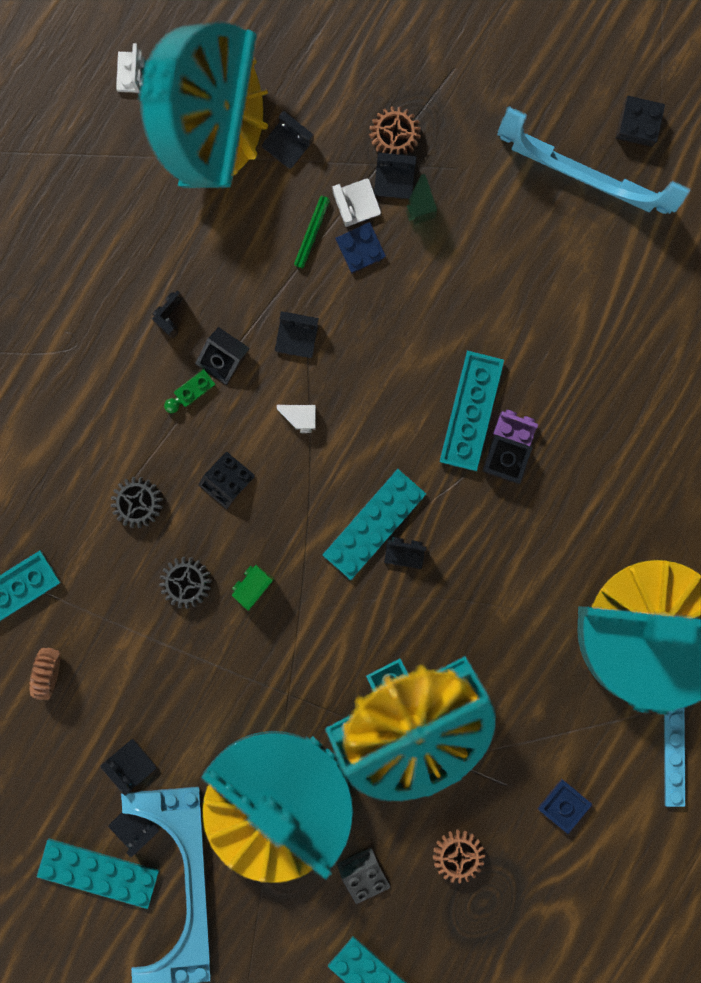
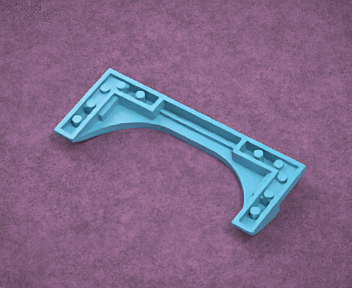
(665, 201)
(180, 816)

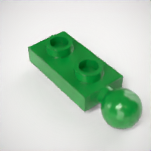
(189, 392)

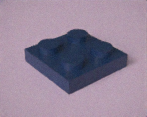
(360, 247)
(564, 806)

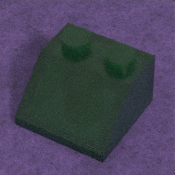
(421, 203)

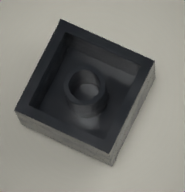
(640, 121)
(507, 459)

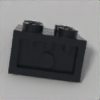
(288, 141)
(394, 175)
(161, 313)
(296, 334)
(226, 480)
(405, 554)
(128, 766)
(133, 831)

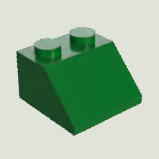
(252, 586)

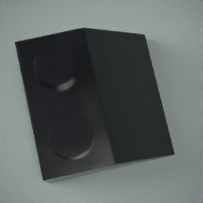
(222, 355)

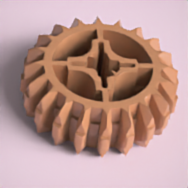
(402, 133)
(45, 673)
(460, 873)

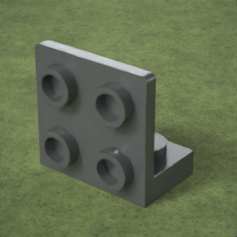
(363, 876)

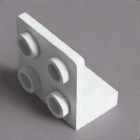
(129, 70)
(356, 202)

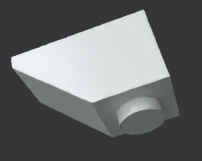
(300, 416)

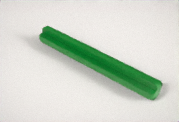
(311, 232)

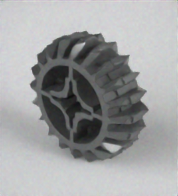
(141, 494)
(181, 598)

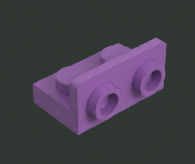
(515, 427)

